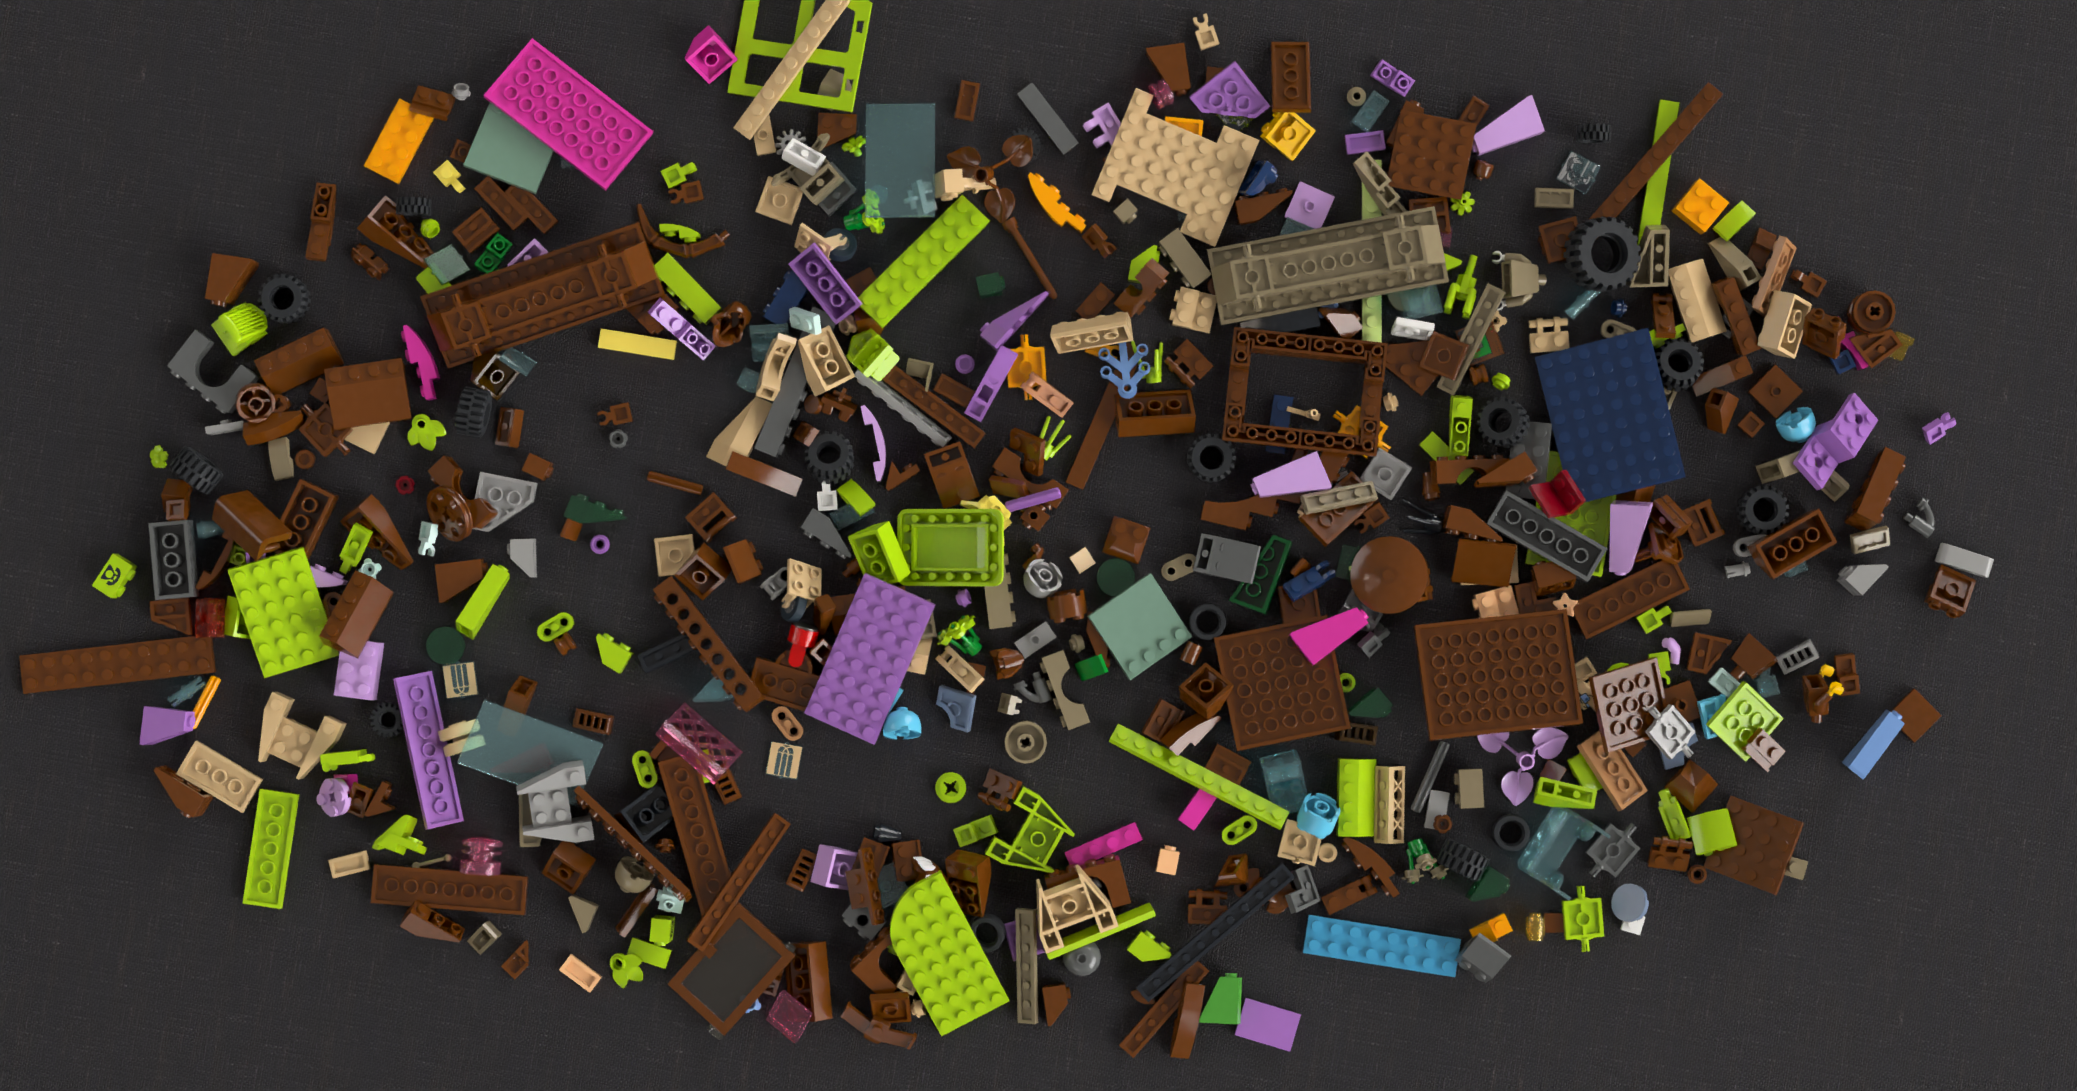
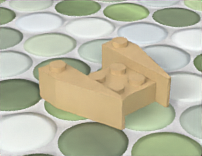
(293, 740)
(1070, 905)

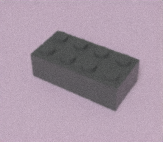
(173, 559)

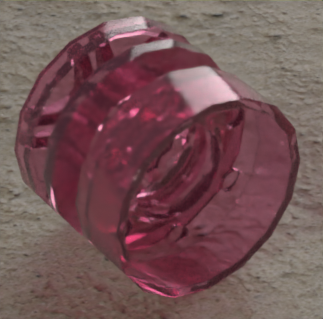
(481, 856)

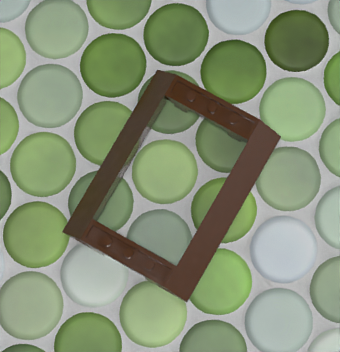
(1311, 347)

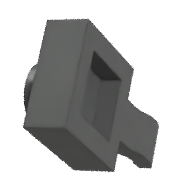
(1372, 641)

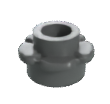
(613, 438)

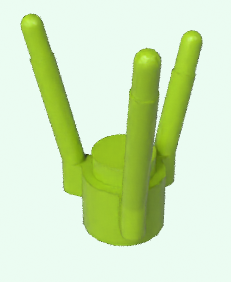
(1155, 373)
(1048, 447)

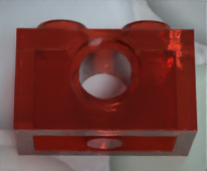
(210, 618)

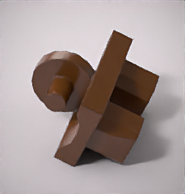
(840, 401)

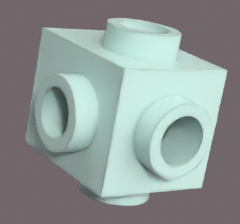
(668, 901)

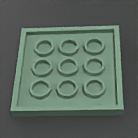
(508, 152)
(1139, 626)

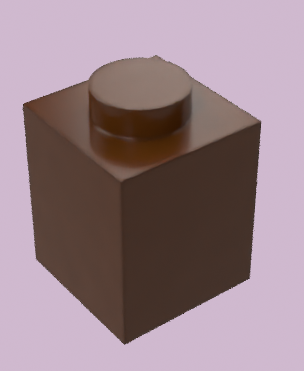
(538, 467)

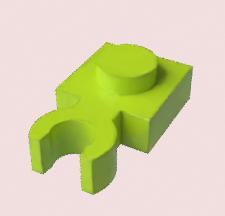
(1664, 664)

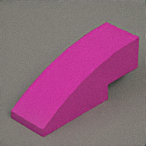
(1196, 809)

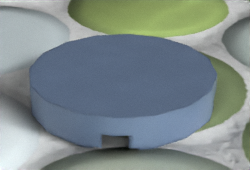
(1629, 902)

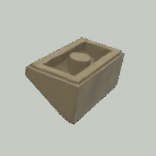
(1835, 486)
(1691, 617)

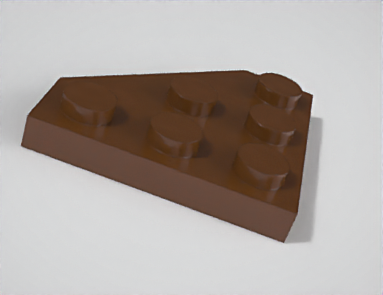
(1404, 361)

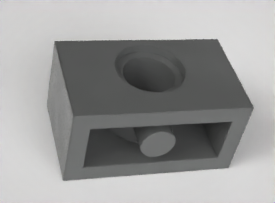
(865, 931)

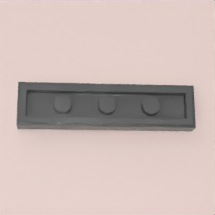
(1047, 118)

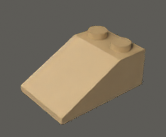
(824, 361)

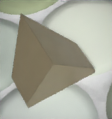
(832, 85)

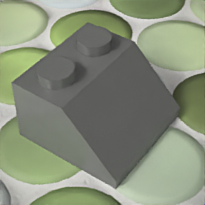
(1482, 958)

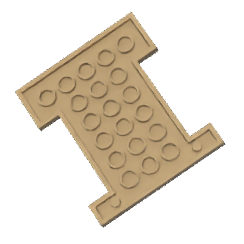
(1177, 168)

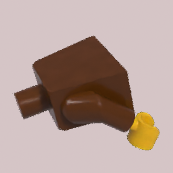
(1817, 694)

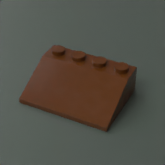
(368, 393)

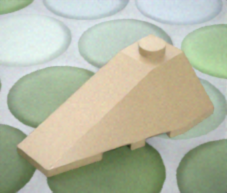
(741, 432)

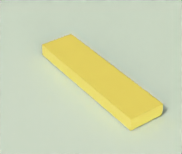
(637, 344)

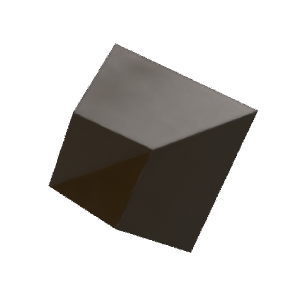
(492, 374)

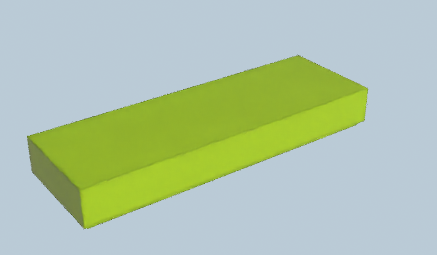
(1437, 448)

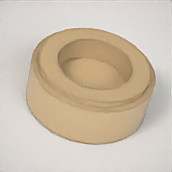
(1327, 852)

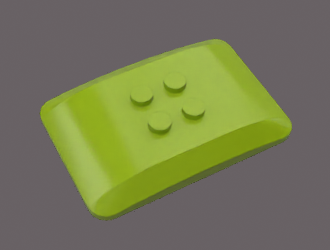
(952, 546)

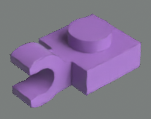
(1936, 429)

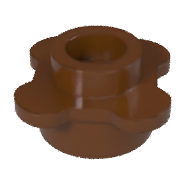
(665, 845)

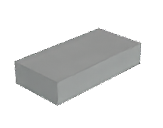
(1436, 806)

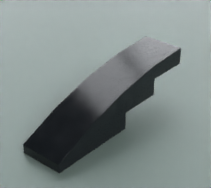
(1286, 322)

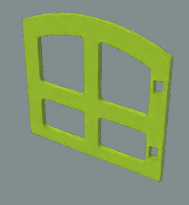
(850, 61)

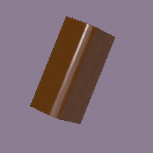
(250, 523)

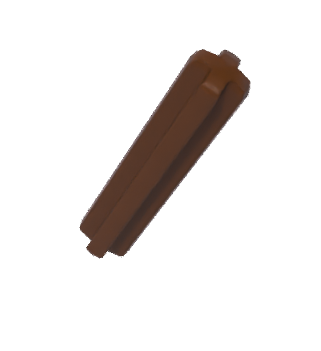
(675, 482)

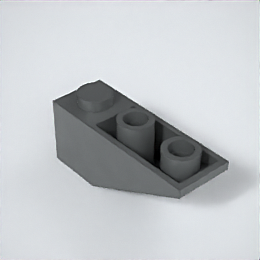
(824, 529)

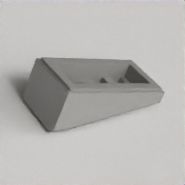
(1800, 647)

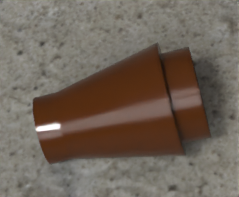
(1429, 491)

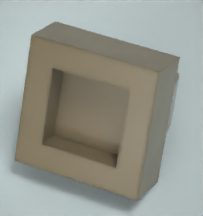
(1008, 703)

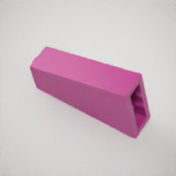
(1324, 636)

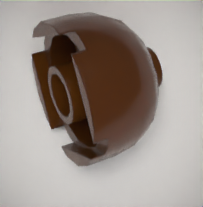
(255, 402)

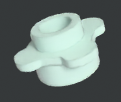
(369, 564)

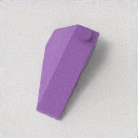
(1005, 326)

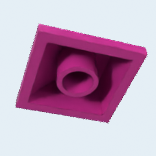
(709, 55)

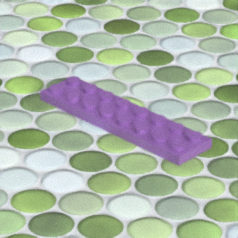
(430, 767)

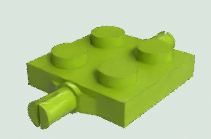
(1582, 918)

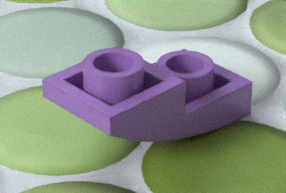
(1392, 78)

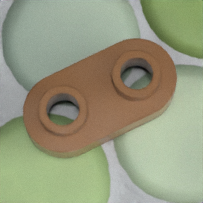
(786, 724)

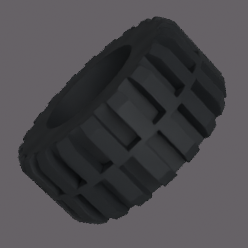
(1624, 254)

